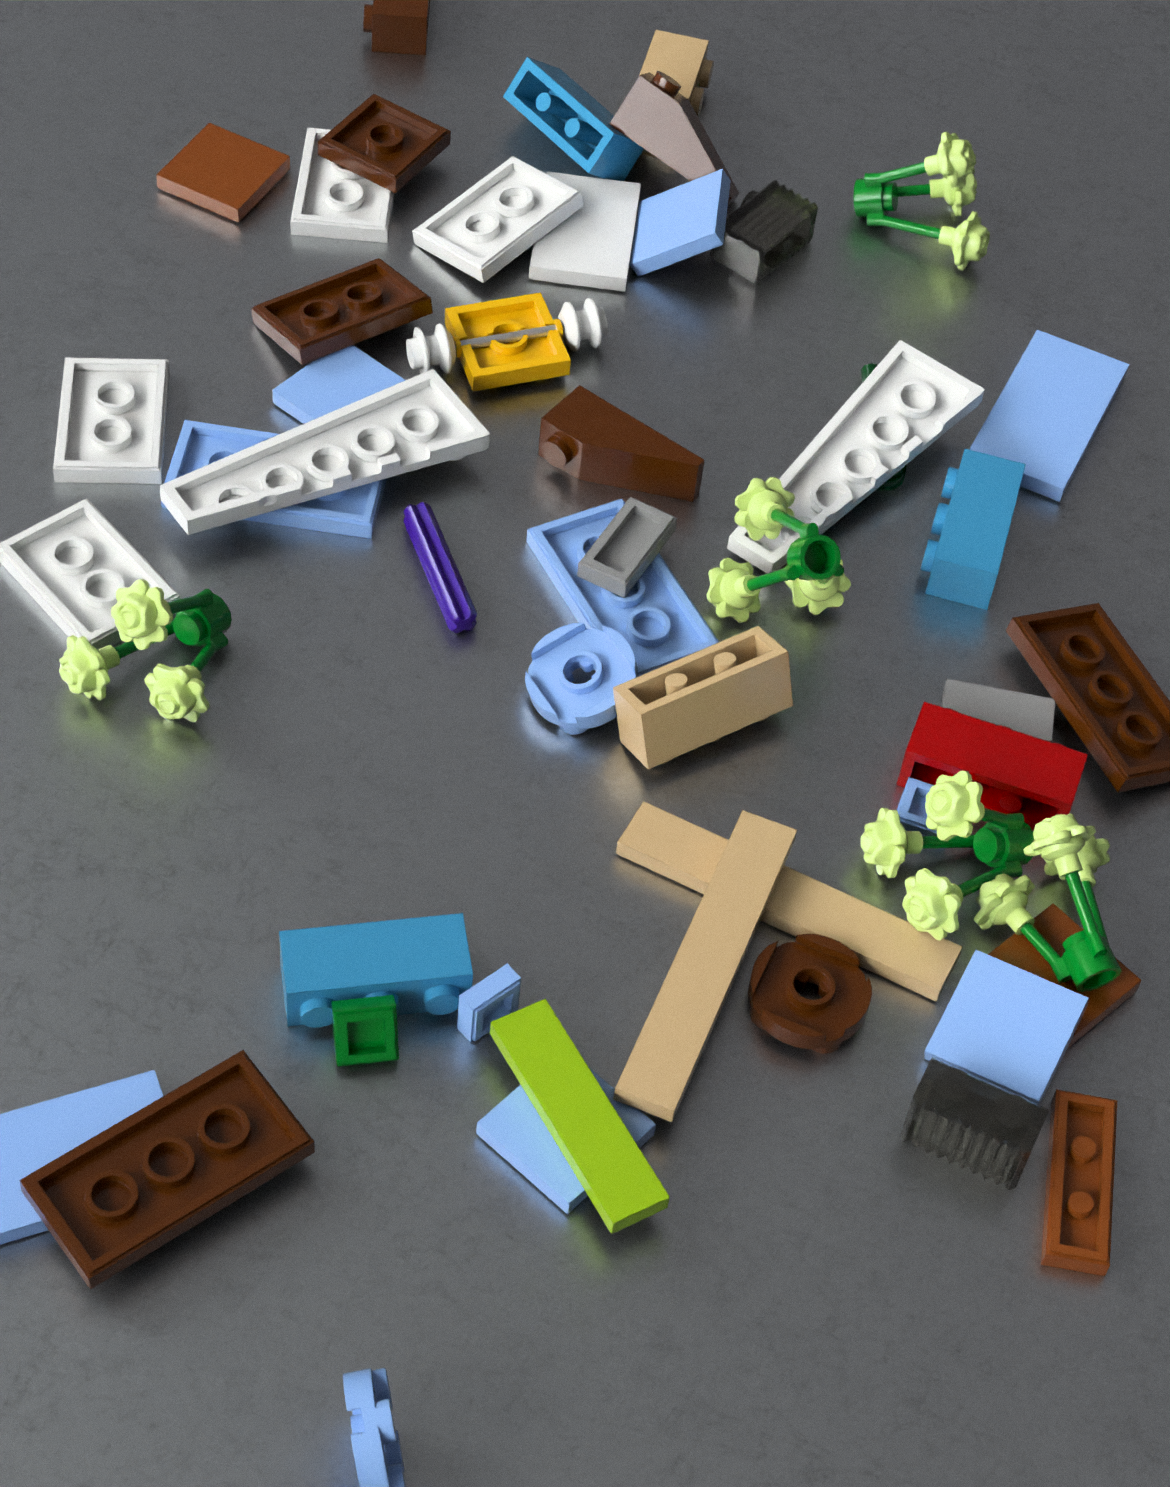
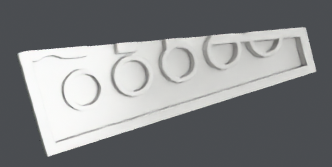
(869, 439)
(353, 446)

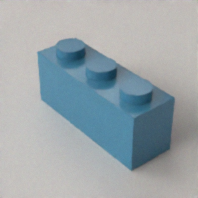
(572, 120)
(972, 528)
(414, 959)

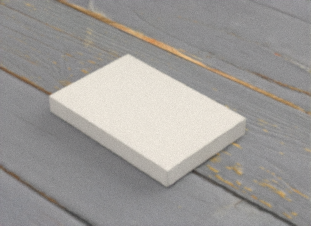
(337, 201)
(497, 219)
(595, 241)
(112, 421)
(76, 567)

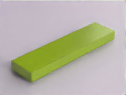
(579, 1116)

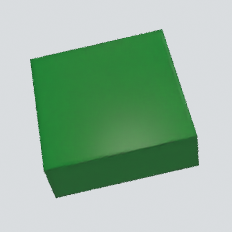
(365, 1030)

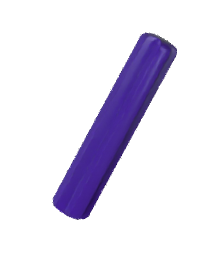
(440, 567)

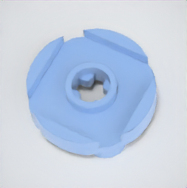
(551, 677)
(373, 1430)

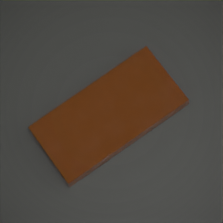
(1100, 691)
(166, 1168)

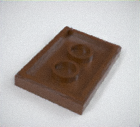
(341, 310)

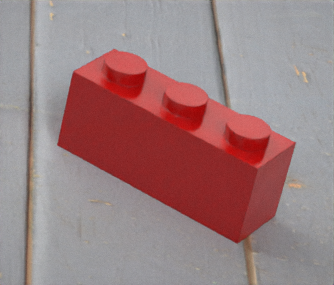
(1013, 767)

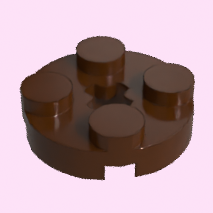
(802, 1021)

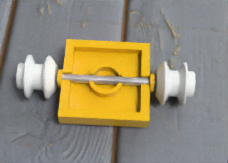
(507, 340)

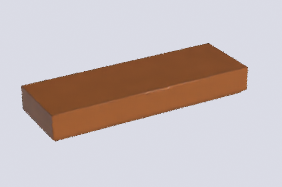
(1079, 1183)

